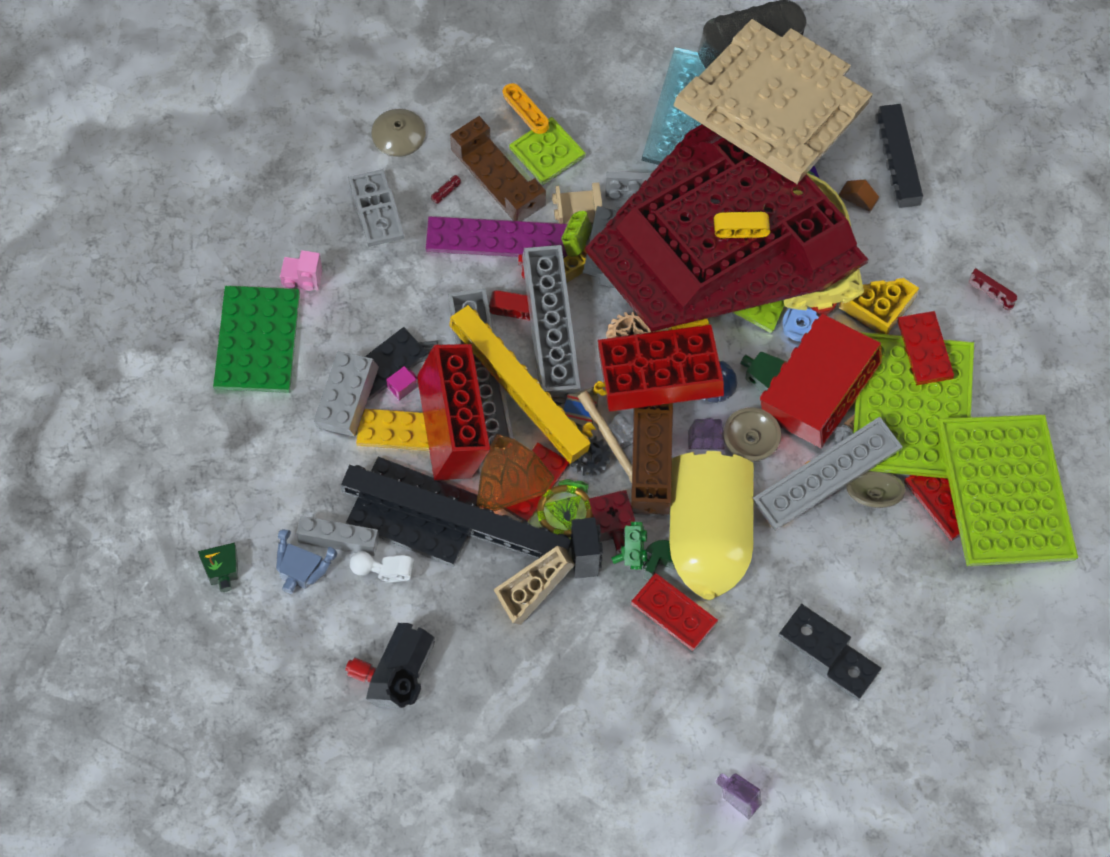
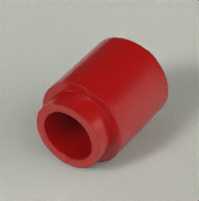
(360, 670)

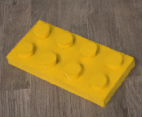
(392, 430)

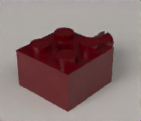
(612, 527)

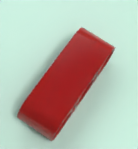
(509, 305)

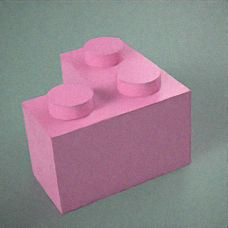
(302, 272)

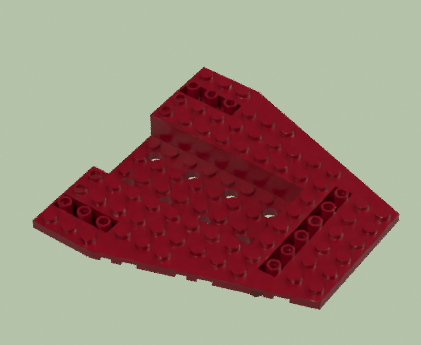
(676, 280)

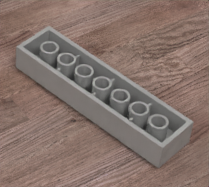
(551, 320)

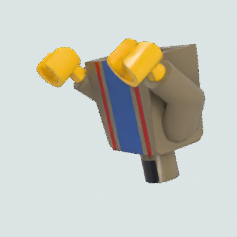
(575, 410)

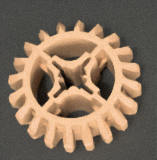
(617, 329)

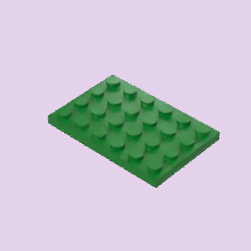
(256, 339)

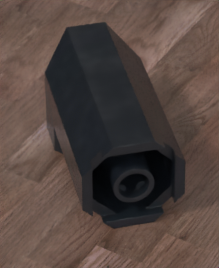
(400, 667)

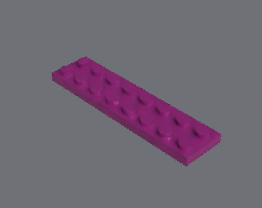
(490, 236)

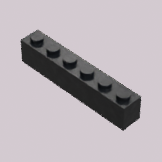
(899, 156)

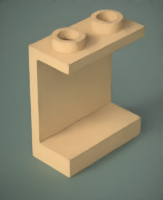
(572, 202)

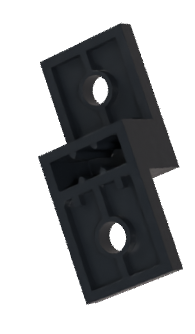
(830, 652)

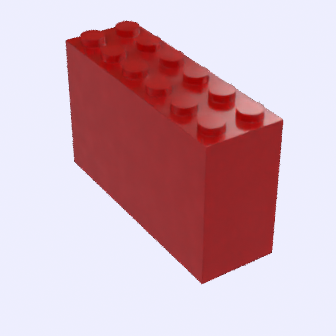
(821, 380)
(453, 412)

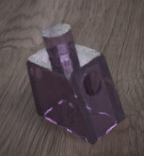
(706, 434)
(740, 794)

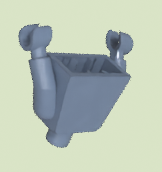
(298, 565)

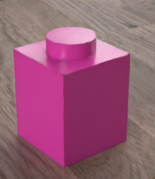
(402, 383)

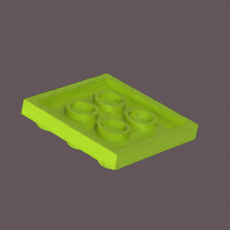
(547, 153)

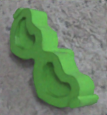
(579, 484)

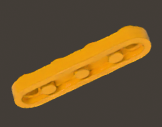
(525, 108)

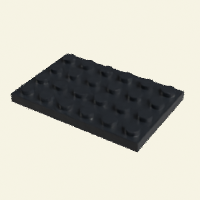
(408, 531)

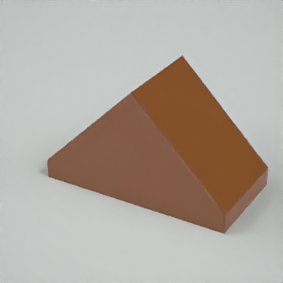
(859, 193)

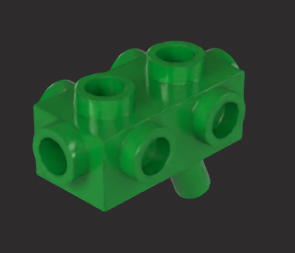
(633, 551)

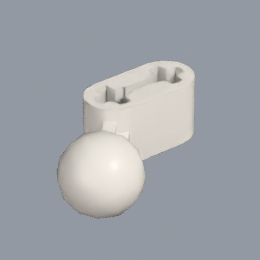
(390, 569)

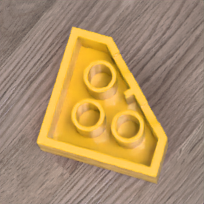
(882, 304)

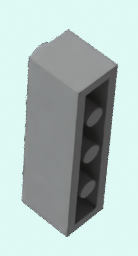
(337, 535)

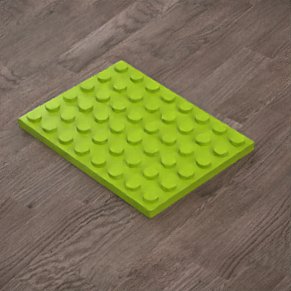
(913, 409)
(1006, 490)

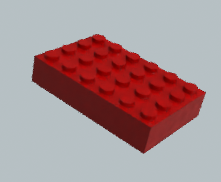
(660, 368)

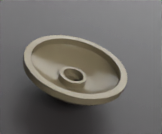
(398, 140)
(752, 424)
(876, 489)

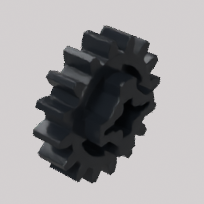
(598, 453)

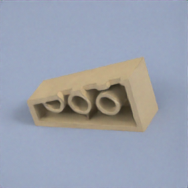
(531, 585)

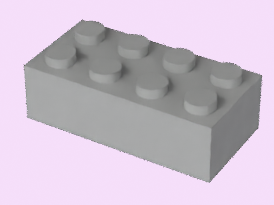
(346, 393)

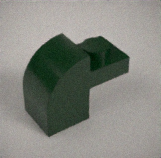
(657, 553)

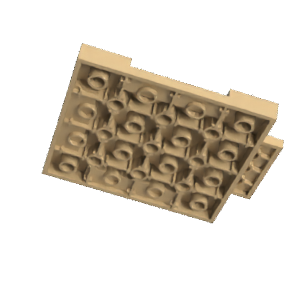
(776, 98)

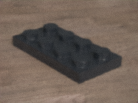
(393, 355)

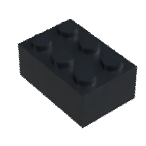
(586, 547)

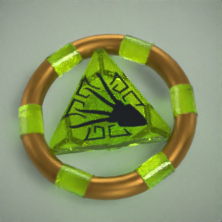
(564, 509)

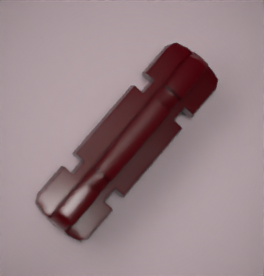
(445, 189)

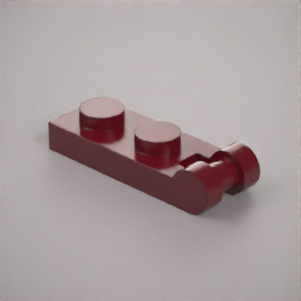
(993, 289)

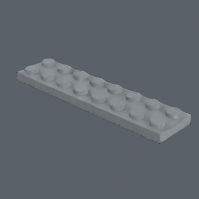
(827, 473)

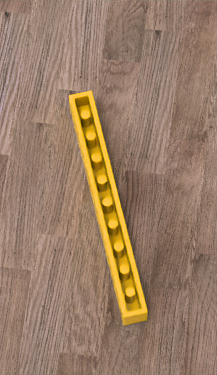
(520, 384)

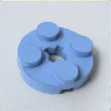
(792, 316)

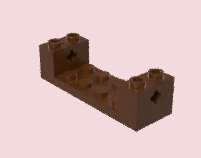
(496, 172)
(652, 459)

